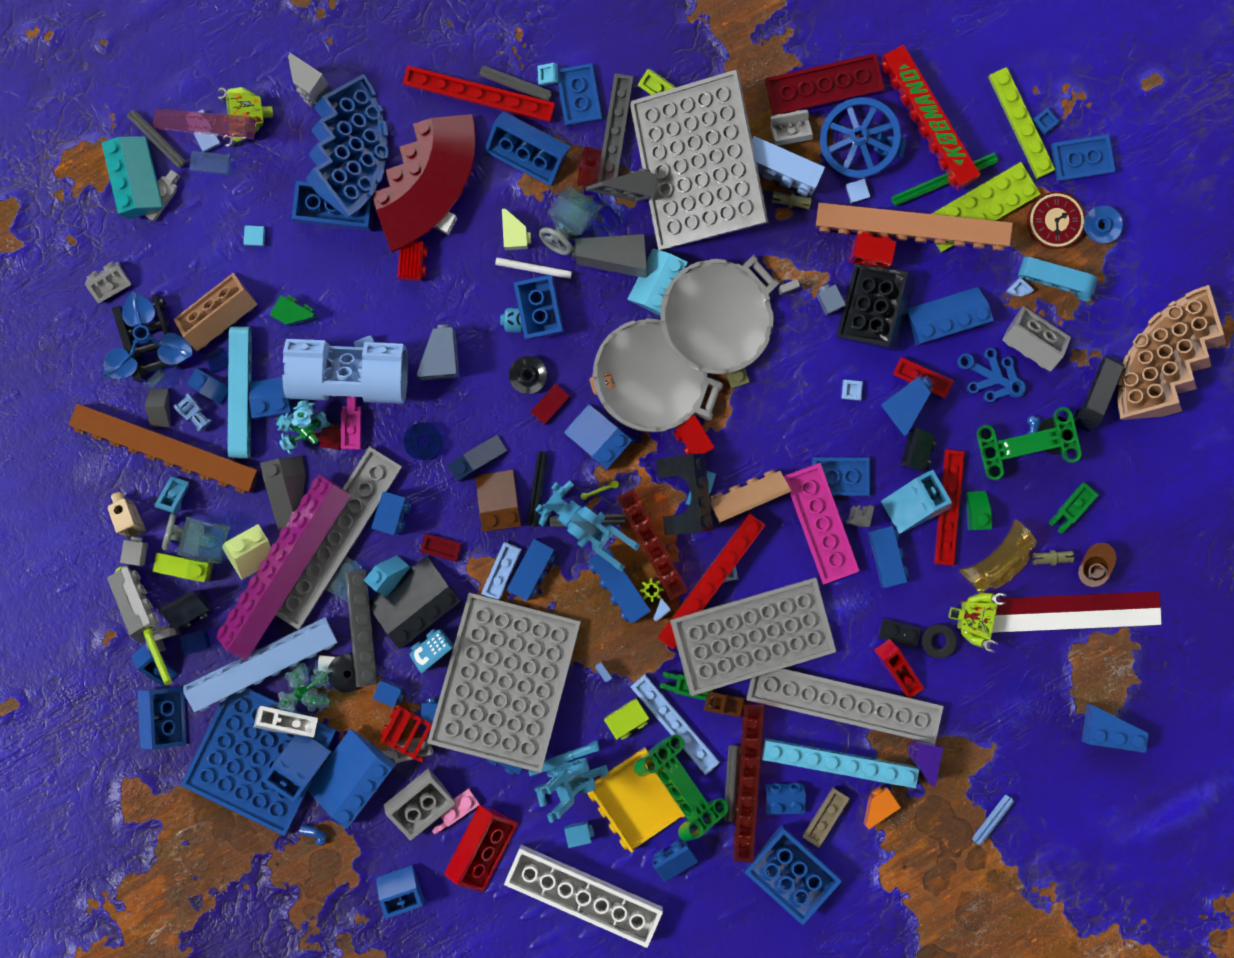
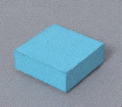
(547, 74)
(254, 235)

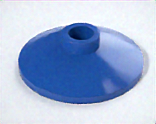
(1111, 220)

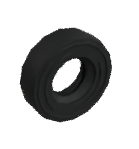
(927, 641)

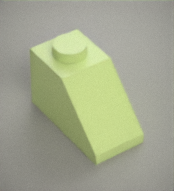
(514, 232)

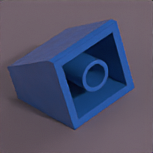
(908, 402)

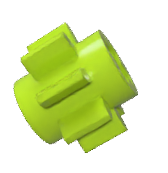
(655, 593)

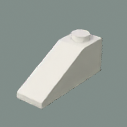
(285, 722)

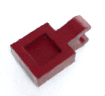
(329, 438)

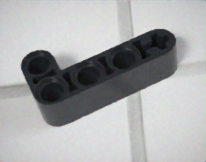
(1099, 394)

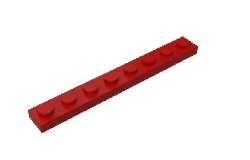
(478, 94)

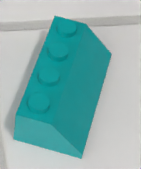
(132, 176)

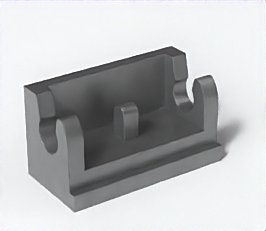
(860, 517)

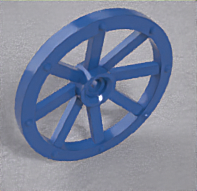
(861, 142)

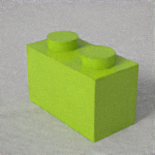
(626, 719)

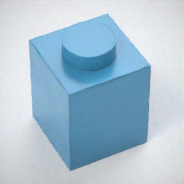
(578, 834)

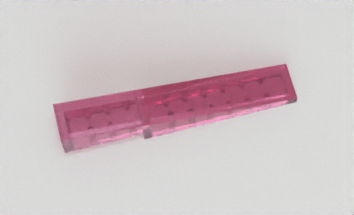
(205, 123)

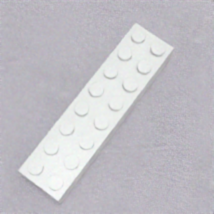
(584, 896)

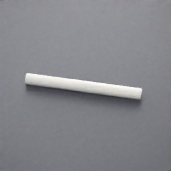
(533, 268)

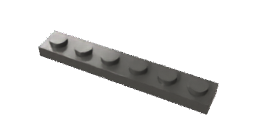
(615, 127)
(360, 628)

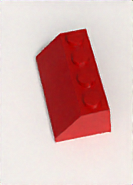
(481, 849)

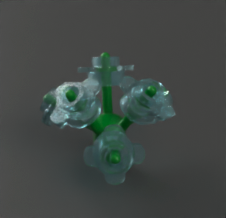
(302, 693)

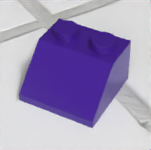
(926, 758)

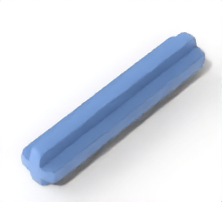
(992, 820)

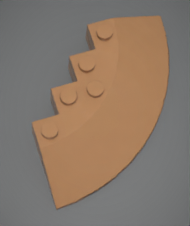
(1167, 354)

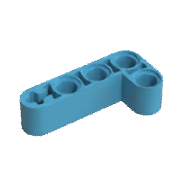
(1059, 277)

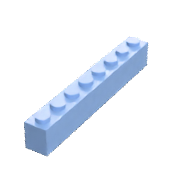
(260, 664)

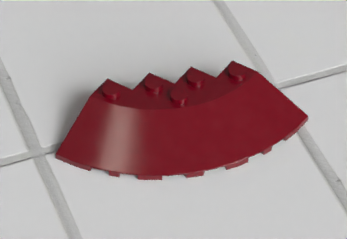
(428, 180)

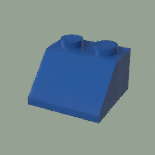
(268, 399)

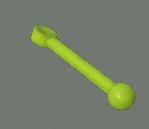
(614, 484)

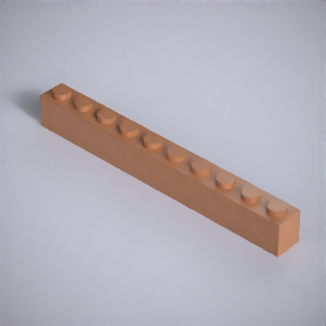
(914, 226)

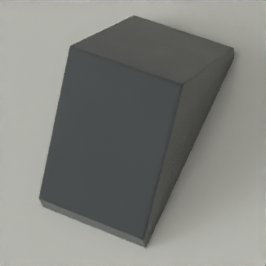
(158, 408)

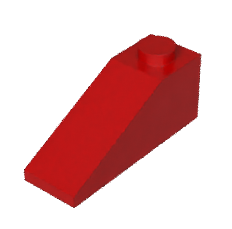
(899, 668)

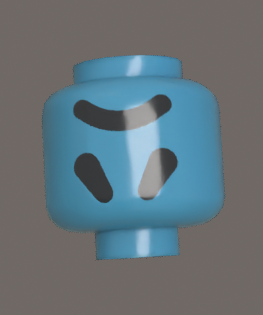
(511, 320)

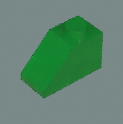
(978, 511)

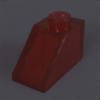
(589, 167)

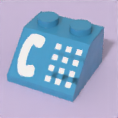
(431, 650)

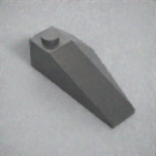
(285, 486)

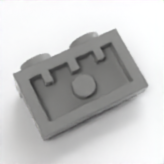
(107, 282)

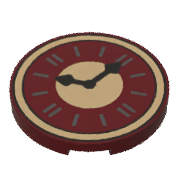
(1056, 220)

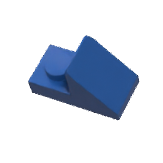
(208, 386)

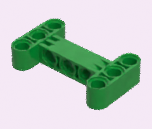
(1029, 443)
(681, 788)

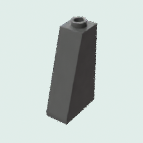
(612, 253)

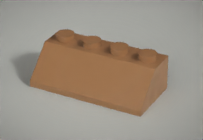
(215, 312)
(749, 496)

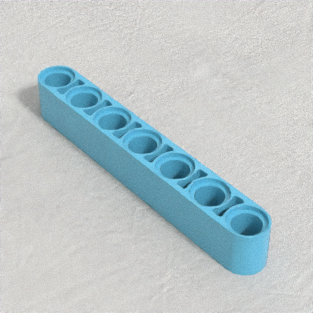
(238, 392)

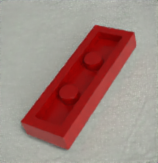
(910, 370)

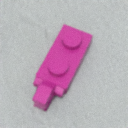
(351, 425)

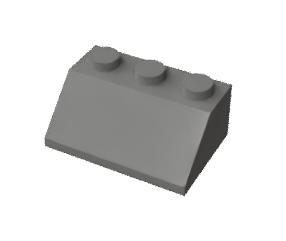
(309, 81)
(1037, 339)
(419, 804)

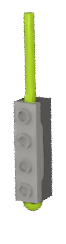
(137, 612)

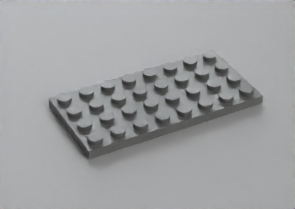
(752, 636)

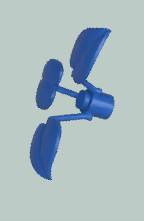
(141, 311)

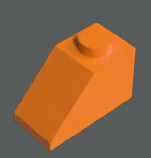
(879, 806)

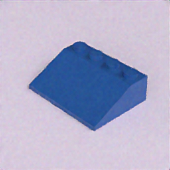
(350, 778)
(792, 875)

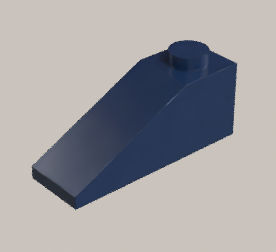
(476, 458)

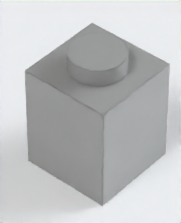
(134, 551)

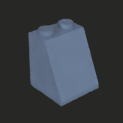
(440, 355)

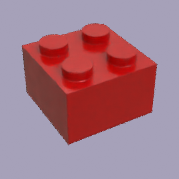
(872, 250)

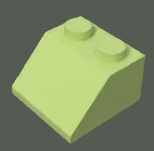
(247, 551)

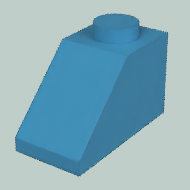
(387, 575)

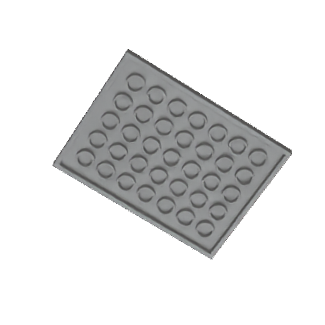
(702, 160)
(504, 683)

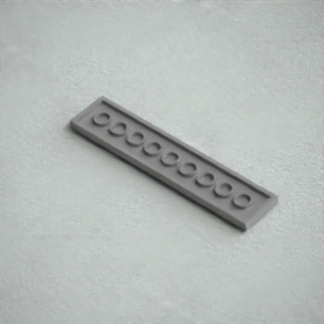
(368, 481)
(847, 703)

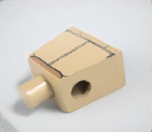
(125, 516)

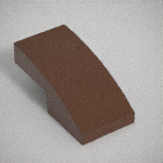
(723, 704)

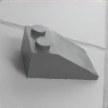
(633, 186)

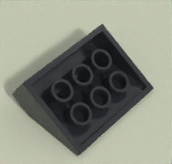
(876, 306)
(414, 603)

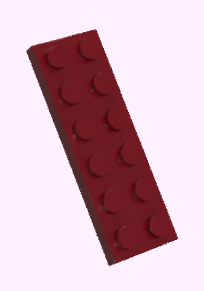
(824, 84)

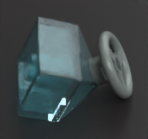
(571, 216)
(197, 539)

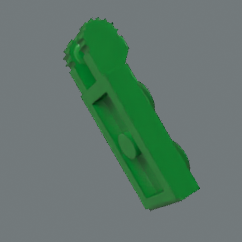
(1074, 506)
(681, 686)

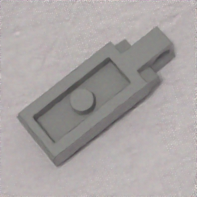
(167, 190)
(397, 756)

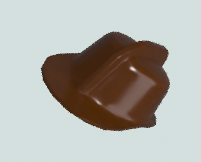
(1097, 565)

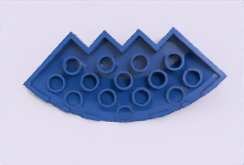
(350, 146)

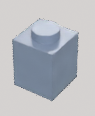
(830, 299)

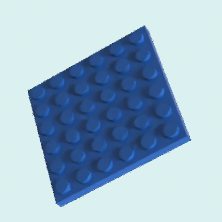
(237, 758)

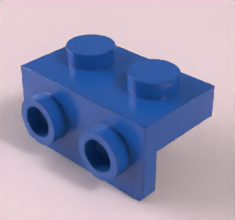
(785, 798)

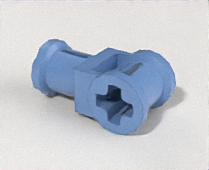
(191, 411)

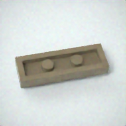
(825, 817)

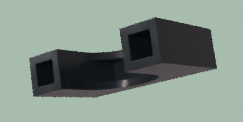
(698, 515)

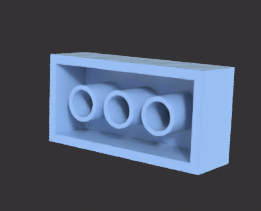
(786, 167)

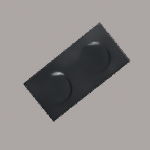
(899, 632)

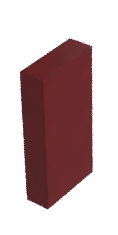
(550, 404)
(440, 547)

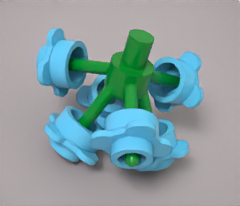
(302, 422)

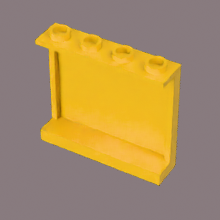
(633, 803)

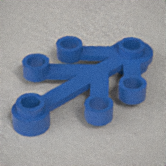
(994, 376)

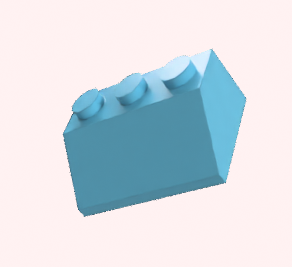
(660, 271)

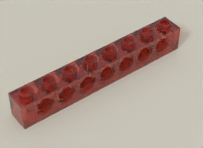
(748, 782)

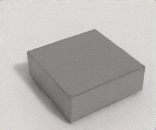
(788, 287)

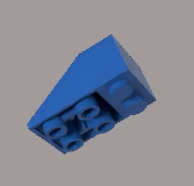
(296, 767)

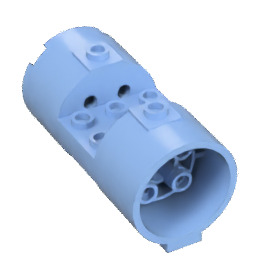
(319, 370)

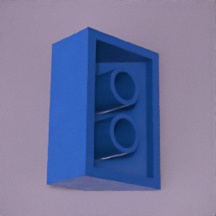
(539, 307)
(162, 718)

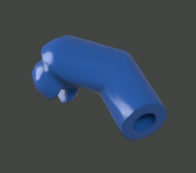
(1034, 424)
(314, 832)

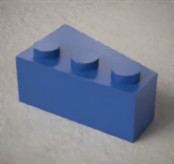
(1109, 731)

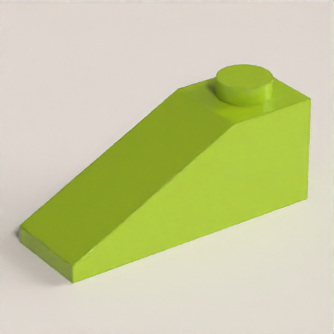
(183, 567)

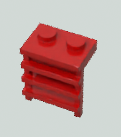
(393, 731)

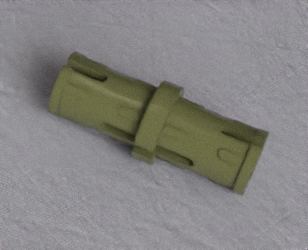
(791, 200)
(1053, 557)

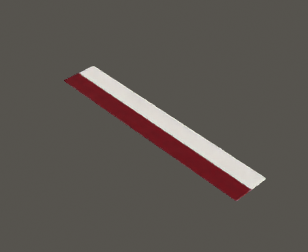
(1077, 611)

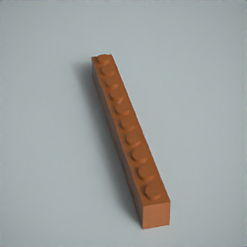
(165, 448)

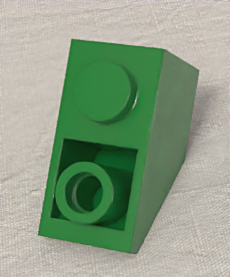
(290, 313)

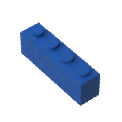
(620, 587)

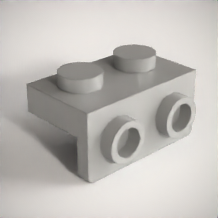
(790, 127)
(165, 632)

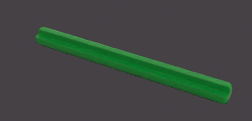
(938, 182)

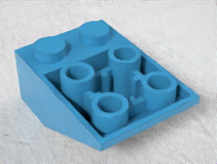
(917, 502)

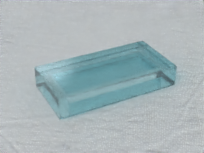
(210, 162)

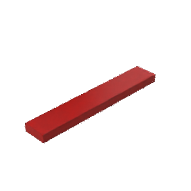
(948, 520)

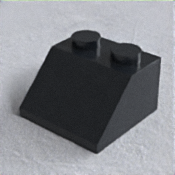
(917, 450)
(187, 609)

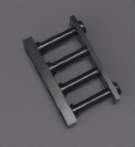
(127, 338)

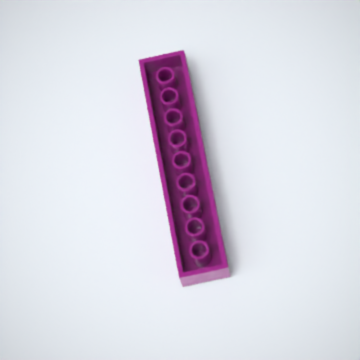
(282, 567)

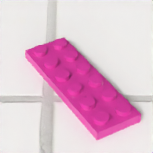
(821, 523)

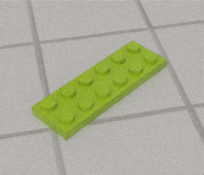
(993, 198)

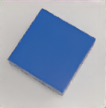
(1045, 121)

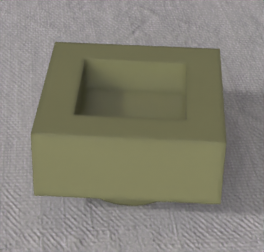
(737, 378)

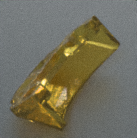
(1004, 561)

